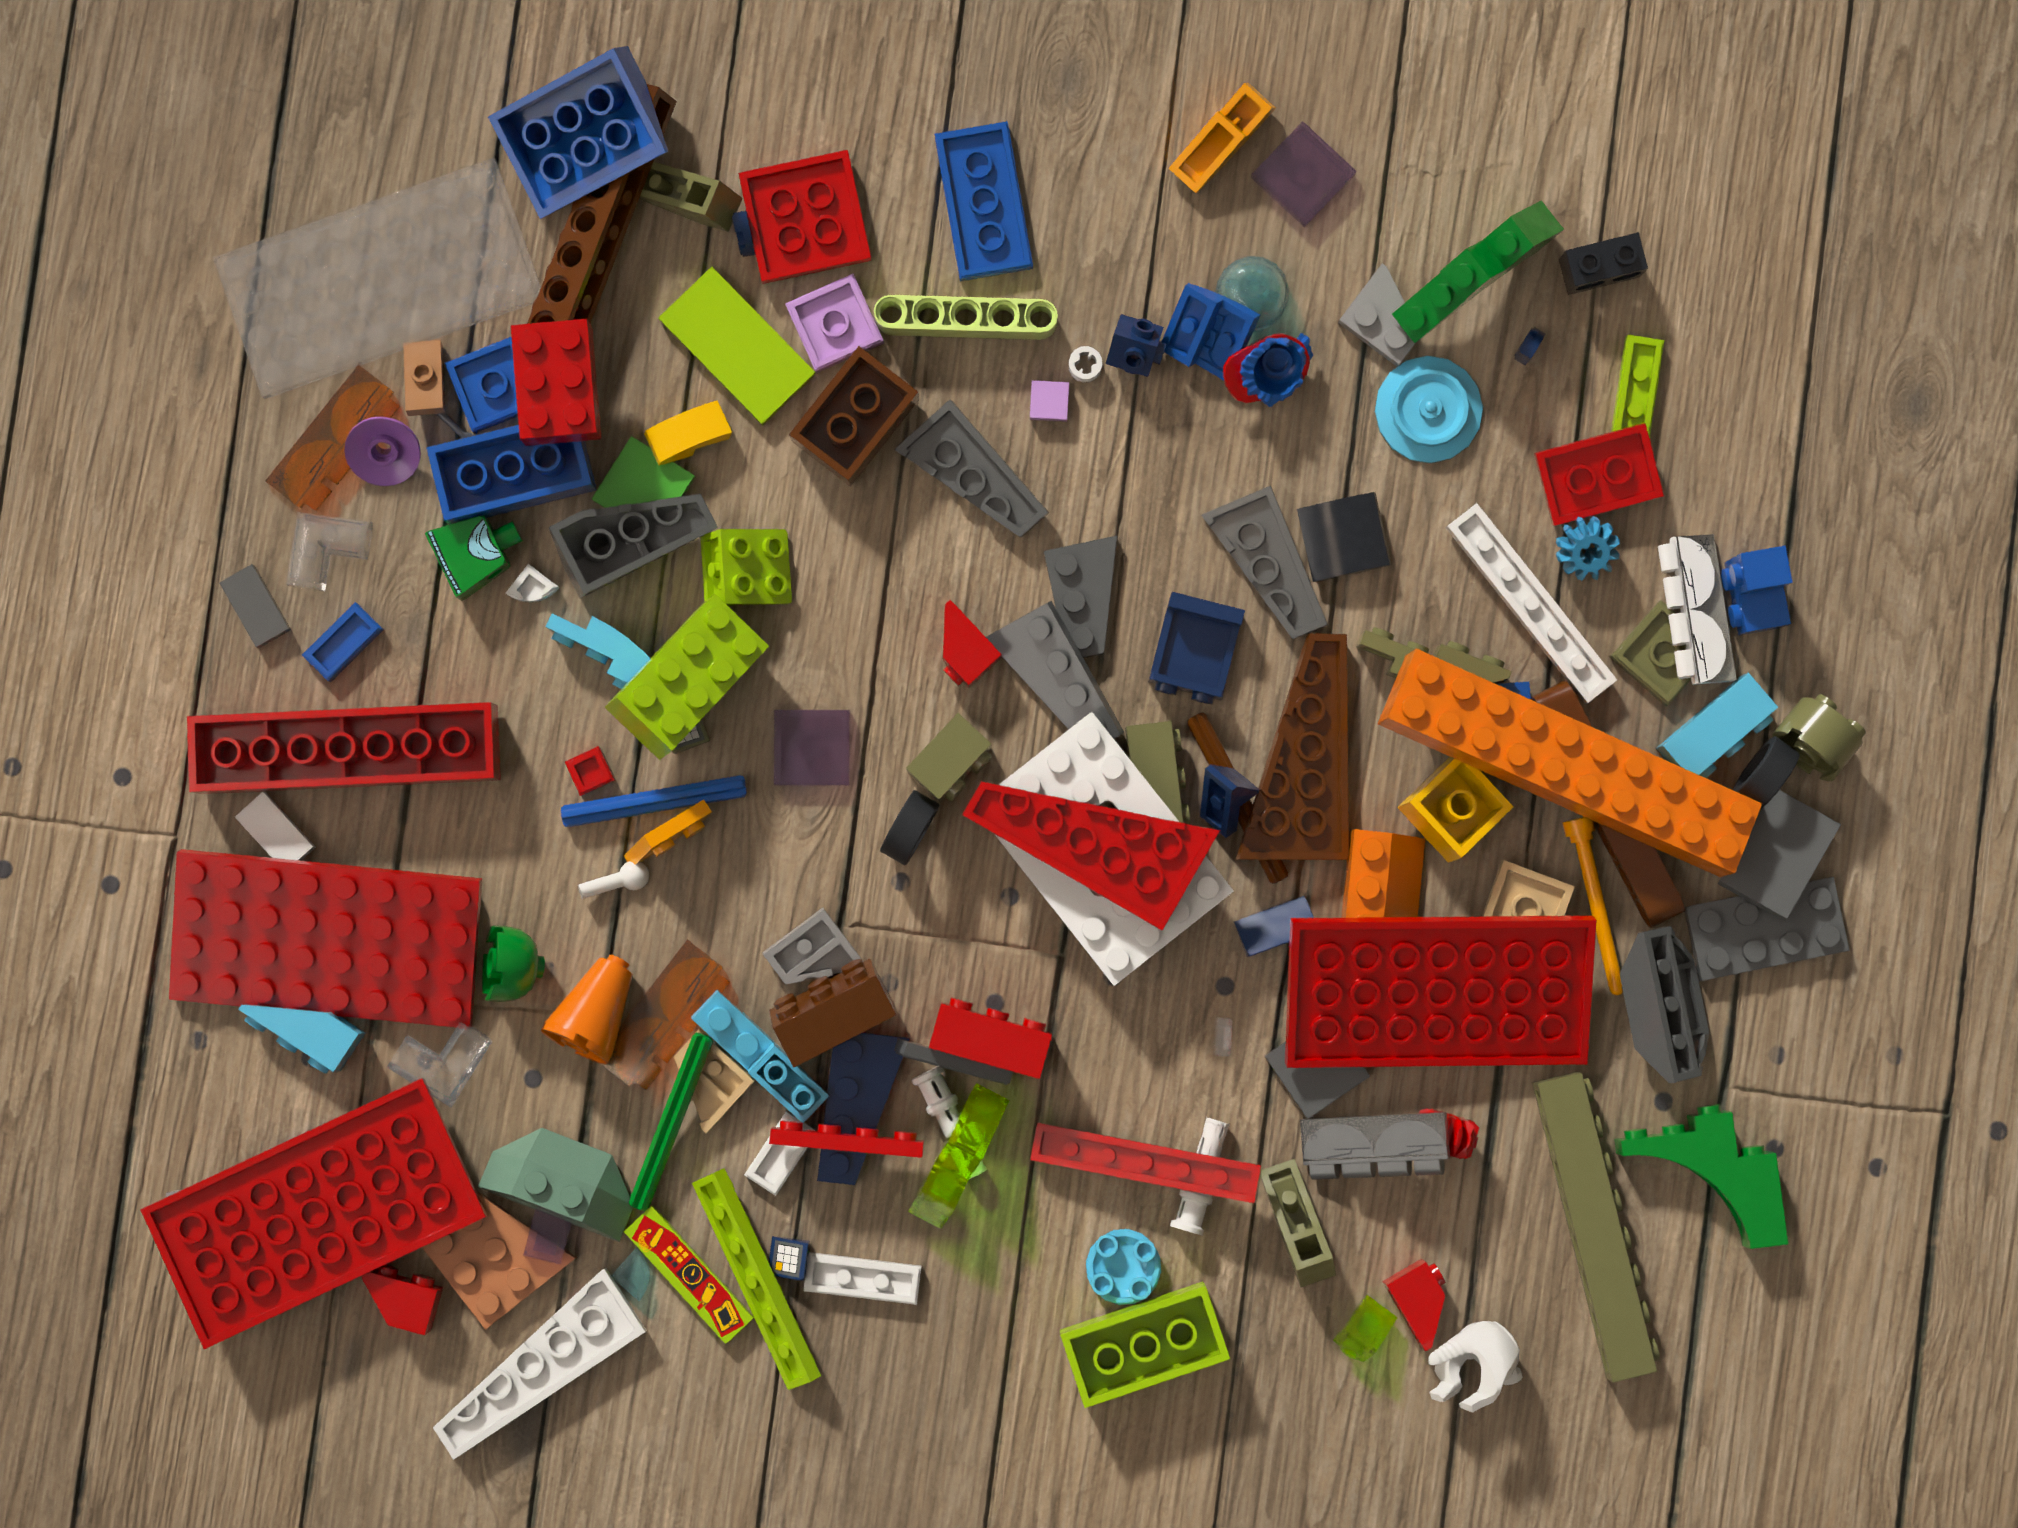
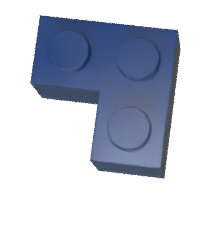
(1757, 589)

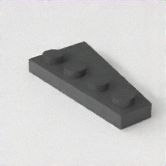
(966, 462)
(1265, 551)

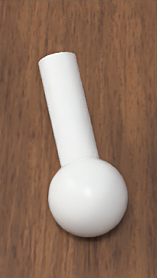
(630, 876)

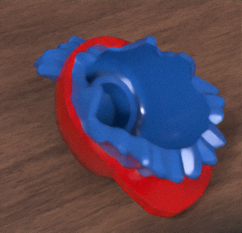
(1268, 369)

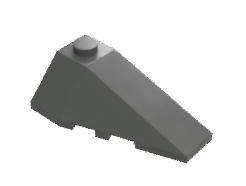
(618, 540)

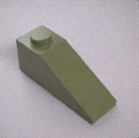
(691, 196)
(1298, 1223)

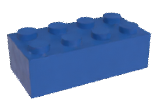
(502, 474)

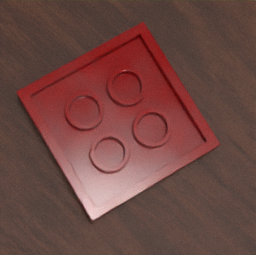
(804, 216)

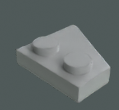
(1372, 317)

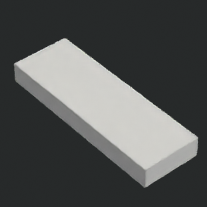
(862, 1278)

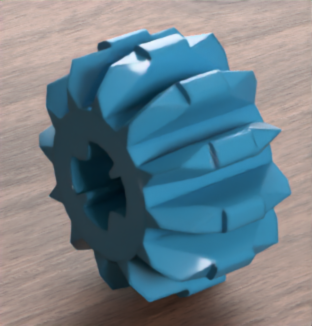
(1595, 557)

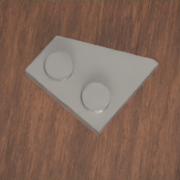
(811, 950)

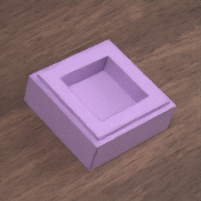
(1049, 401)

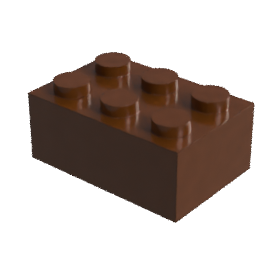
(854, 416)
(831, 1011)

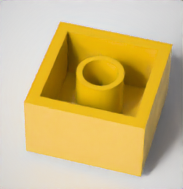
(1455, 808)

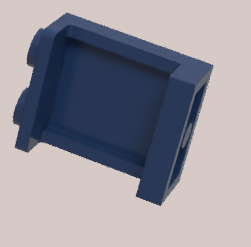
(1195, 647)

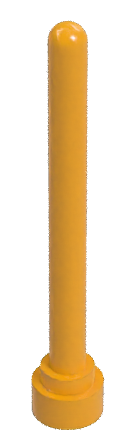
(1581, 833)

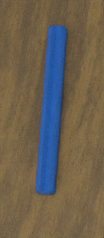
(653, 801)

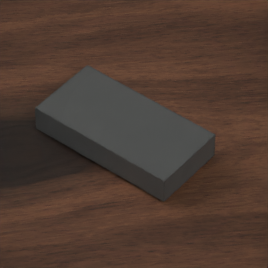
(255, 606)

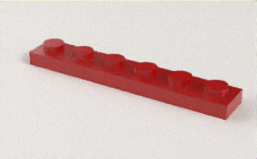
(1146, 1163)

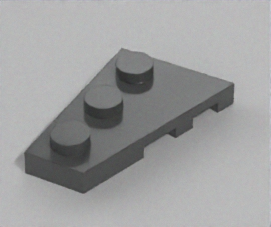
(1082, 590)

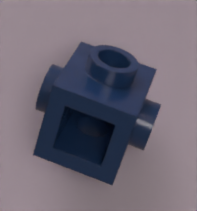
(1136, 345)

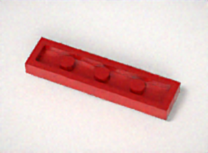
(829, 1137)

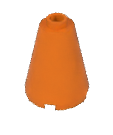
(592, 1011)

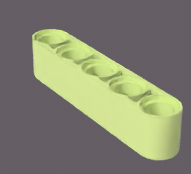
(948, 308)

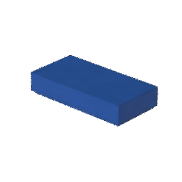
(342, 642)

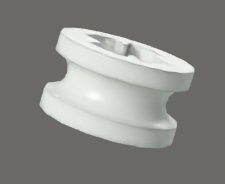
(1095, 368)

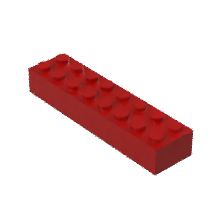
(343, 748)

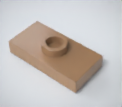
(424, 378)

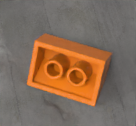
(1383, 875)

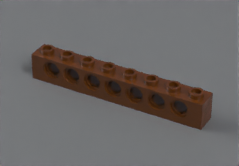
(593, 239)

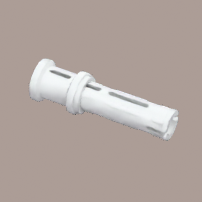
(940, 1100)
(1194, 1204)

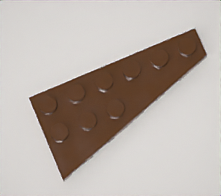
(1305, 777)

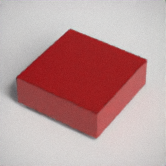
(590, 771)

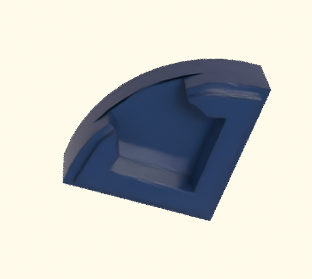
(743, 232)
(1529, 346)

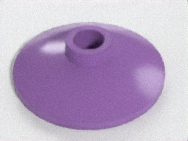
(381, 465)

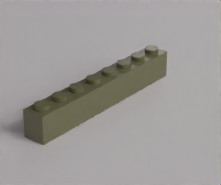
(1595, 1226)

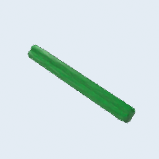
(670, 1121)

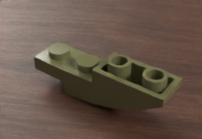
(1381, 644)

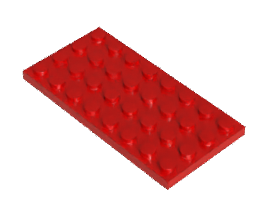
(324, 938)
(1439, 991)
(313, 1213)

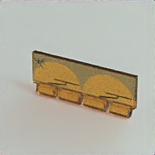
(321, 447)
(665, 1006)

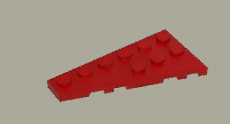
(1114, 852)

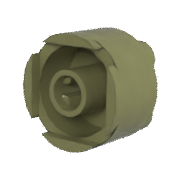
(1820, 736)

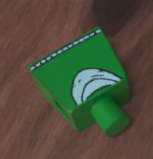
(472, 552)

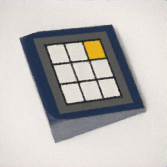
(789, 1257)

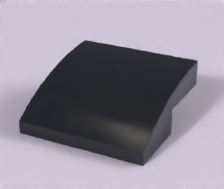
(1344, 537)

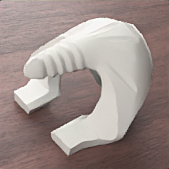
(1494, 1351)

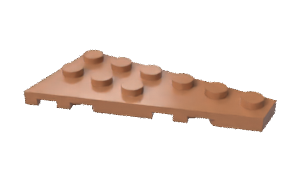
(488, 1263)

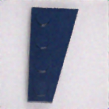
(857, 1091)

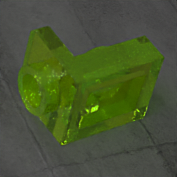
(1365, 1330)

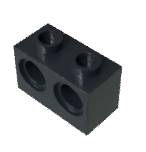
(1603, 263)

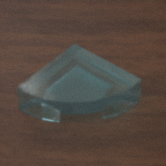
(634, 1274)

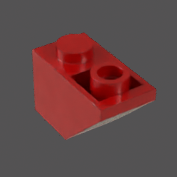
(404, 1300)

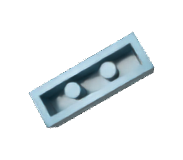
(1719, 727)

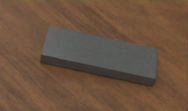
(934, 1057)

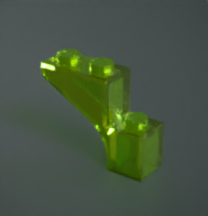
(959, 1156)

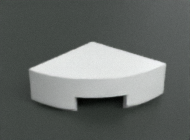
(531, 586)

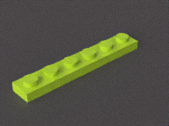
(756, 1279)

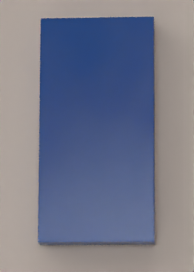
(983, 201)

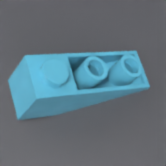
(320, 1035)

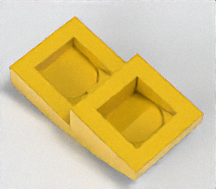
(687, 431)

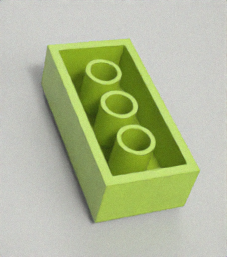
(687, 677)
(1144, 1344)

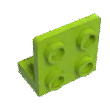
(747, 566)

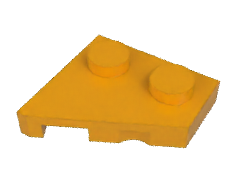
(662, 838)

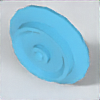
(1428, 409)

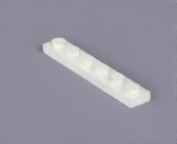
(1531, 603)

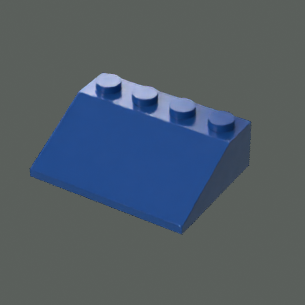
(581, 131)

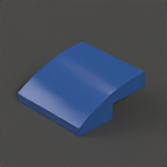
(1208, 329)

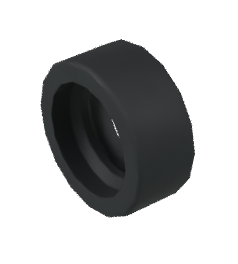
(1767, 771)
(909, 827)

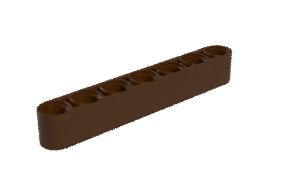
(1635, 861)

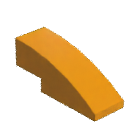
(1222, 137)

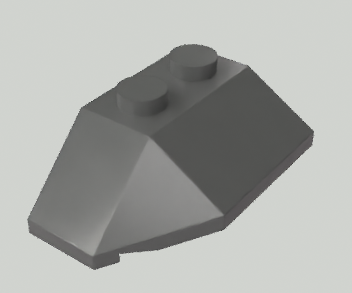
(1665, 1005)

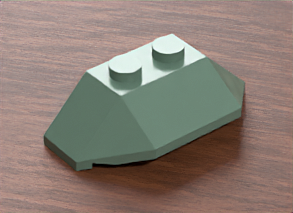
(562, 1180)

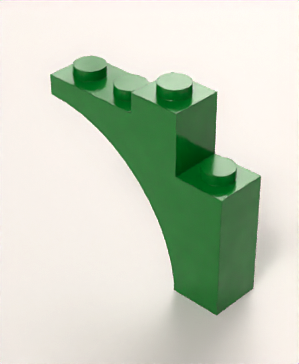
(1477, 269)
(1743, 1181)

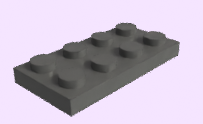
(1740, 937)

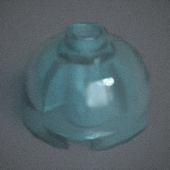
(1257, 285)

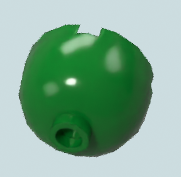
(510, 965)

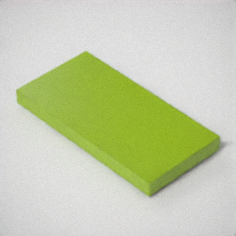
(737, 346)

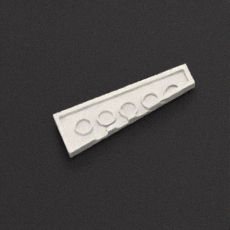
(563, 1348)

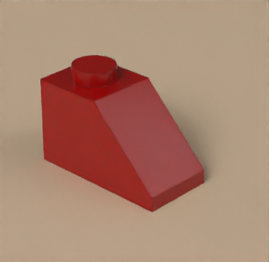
(965, 648)
(1419, 1299)

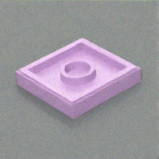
(834, 323)

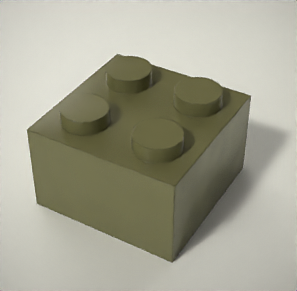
(950, 759)

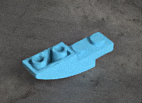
(602, 643)
(759, 1056)

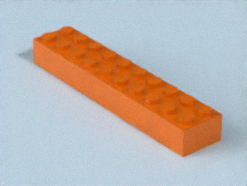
(1569, 763)

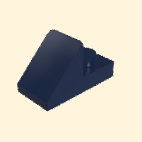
(1222, 796)

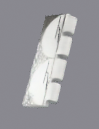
(1703, 613)

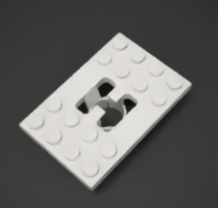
(1093, 769)

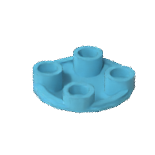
(1123, 1266)

